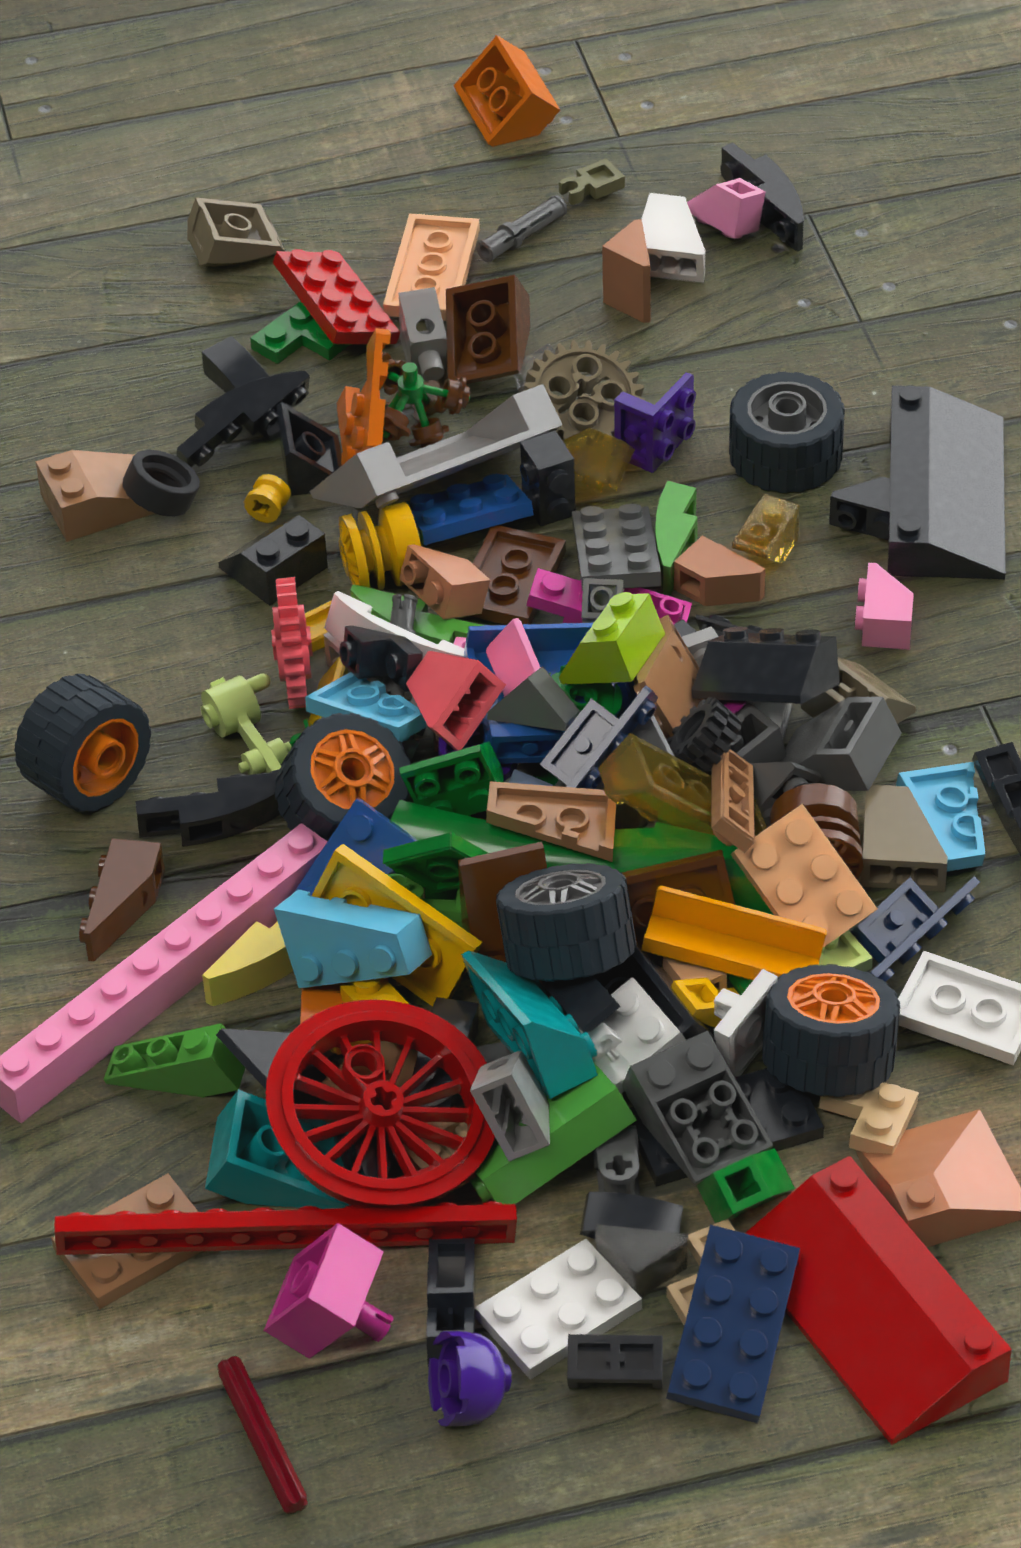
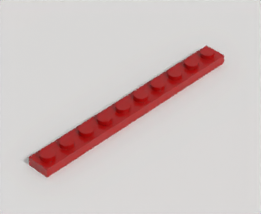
(279, 1229)

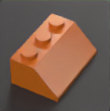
(506, 94)

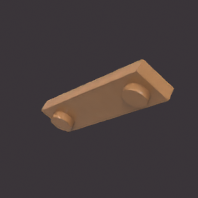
(733, 801)

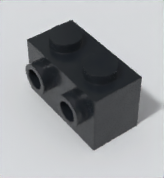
(548, 477)

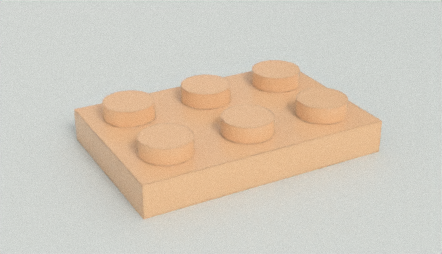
(804, 876)

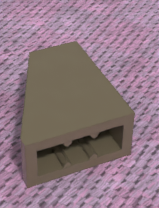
(899, 842)

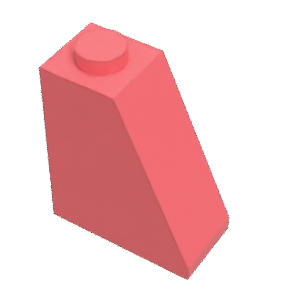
(453, 695)

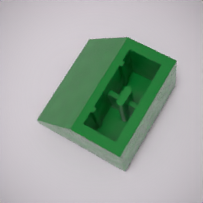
(454, 780)

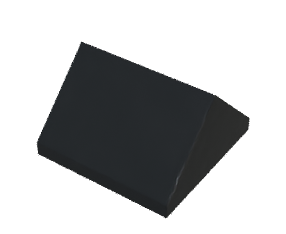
(307, 450)

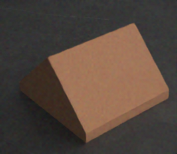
(628, 272)

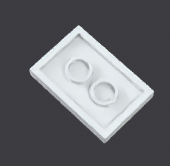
(963, 1007)
(563, 1297)

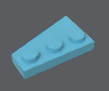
(370, 701)
(950, 808)

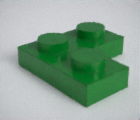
(292, 331)

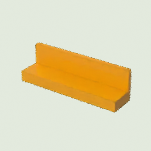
(729, 936)

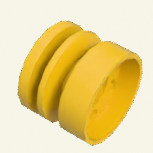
(373, 549)

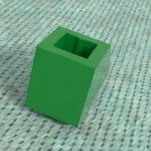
(745, 1185)

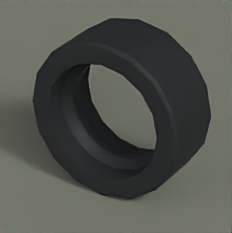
(160, 483)

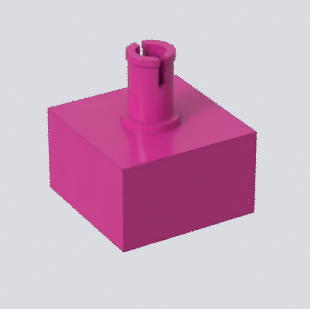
(328, 1293)

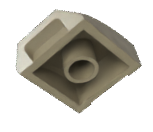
(230, 232)

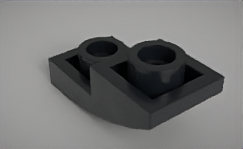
(629, 1212)

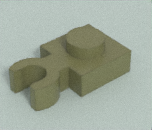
(595, 179)

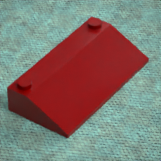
(882, 1304)

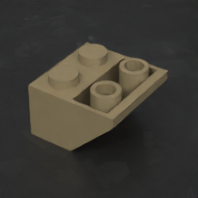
(859, 682)

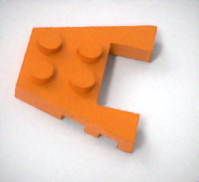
(363, 412)

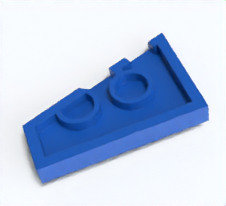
(366, 834)

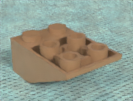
(671, 675)

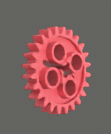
(291, 642)

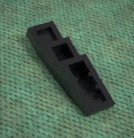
(1001, 777)

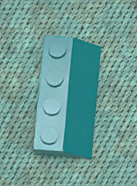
(532, 1024)

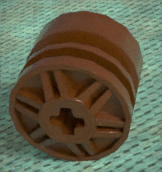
(833, 812)

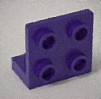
(656, 428)

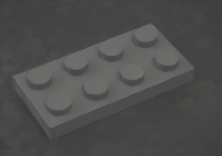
(616, 545)

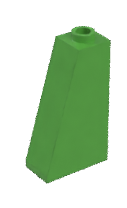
(578, 1124)

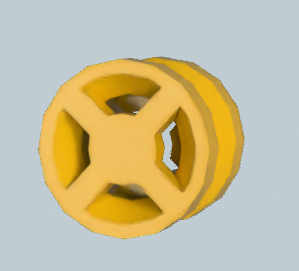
(267, 498)

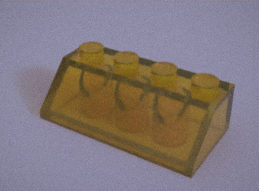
(661, 786)

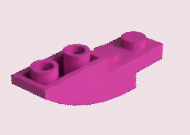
(564, 598)

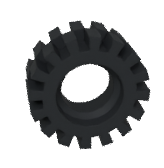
(704, 734)

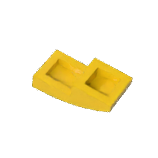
(699, 998)

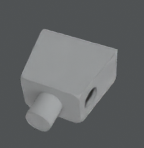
(426, 347)
(511, 1093)

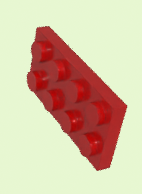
(334, 295)

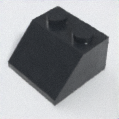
(283, 551)

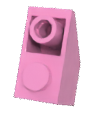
(730, 207)
(886, 611)

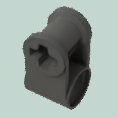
(618, 1163)

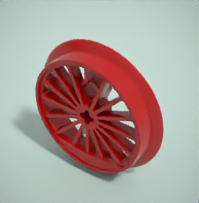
(378, 1105)

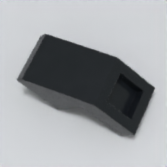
(379, 654)

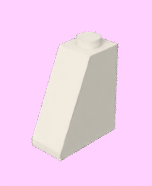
(673, 239)

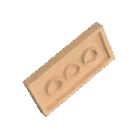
(432, 254)

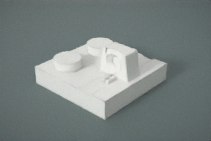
(742, 1023)
(631, 1033)

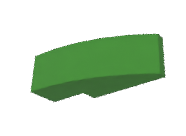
(674, 528)

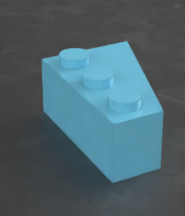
(349, 942)

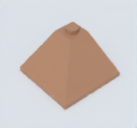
(947, 1179)

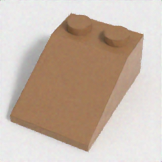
(87, 491)

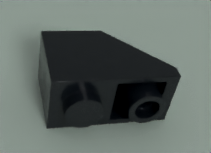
(862, 507)

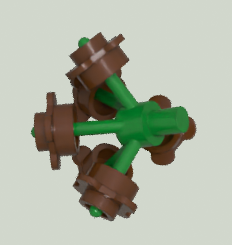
(424, 398)

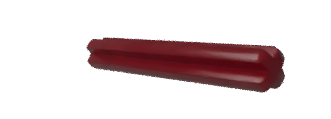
(262, 1435)

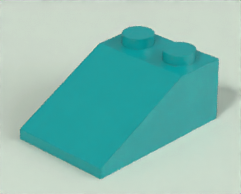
(252, 1165)

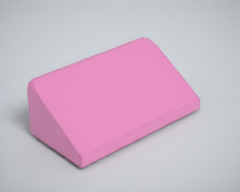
(512, 656)

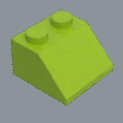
(616, 642)

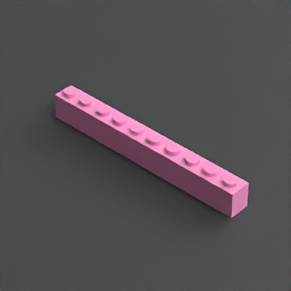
(151, 977)

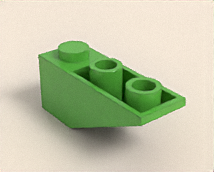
(177, 1063)

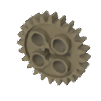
(561, 374)

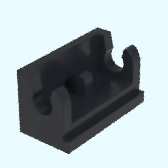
(615, 1359)

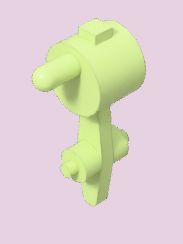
(234, 708)

